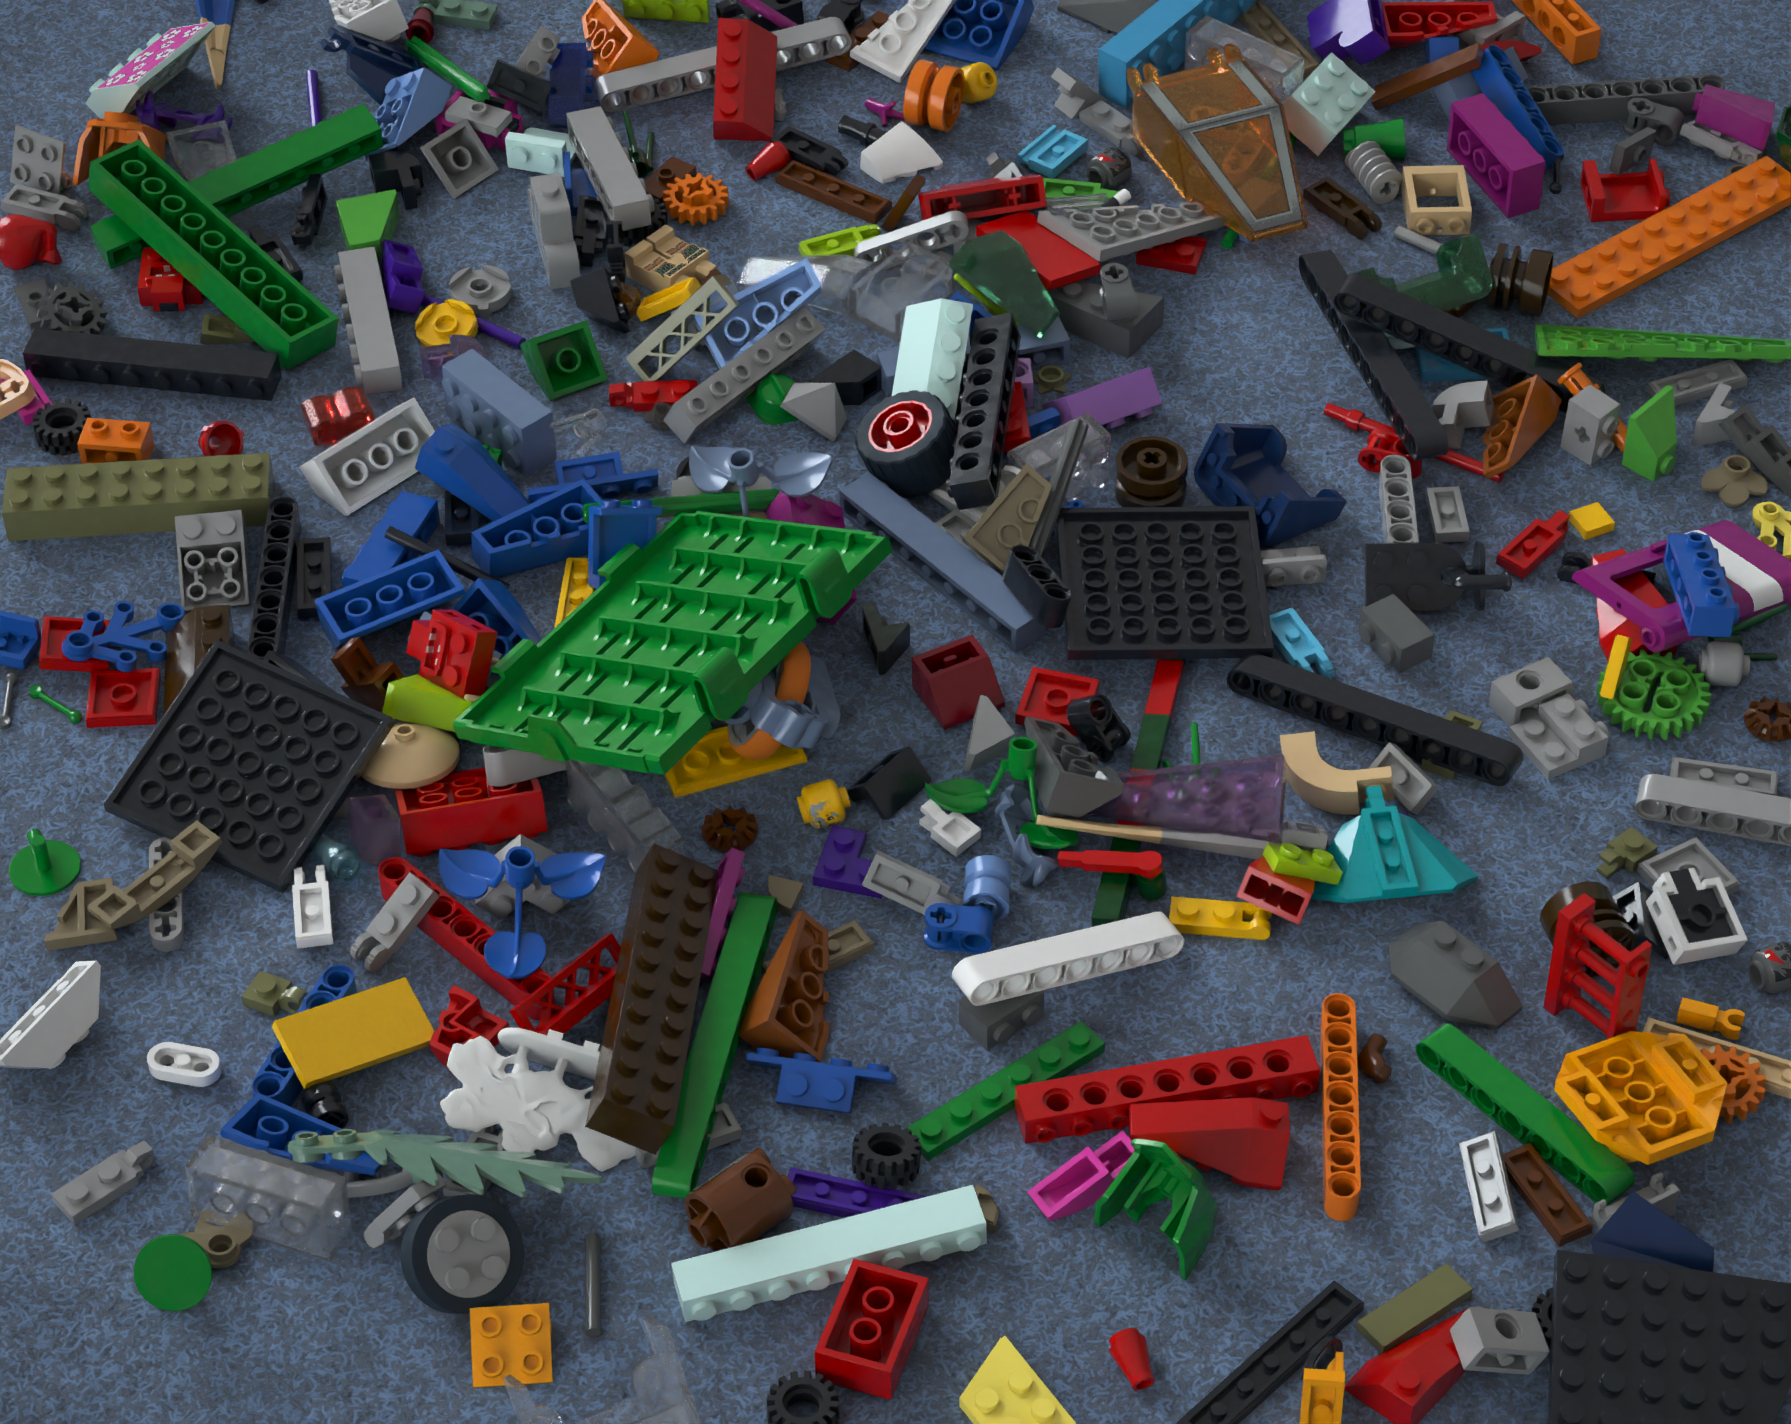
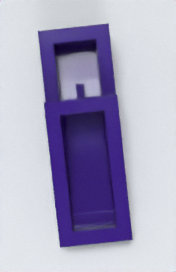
(401, 277)

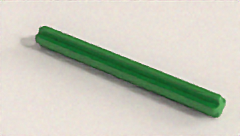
(448, 69)
(704, 502)

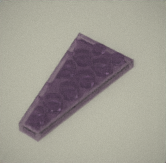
(1218, 797)

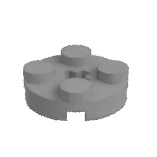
(484, 302)

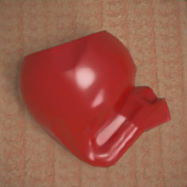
(26, 241)

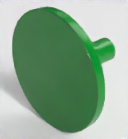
(44, 866)
(173, 1272)

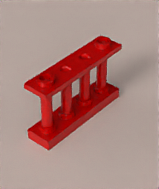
(1568, 970)

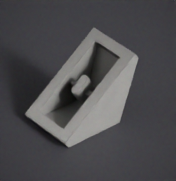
(988, 735)

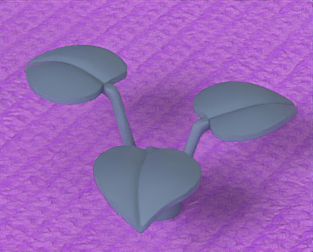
(717, 466)

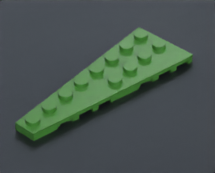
(1649, 345)

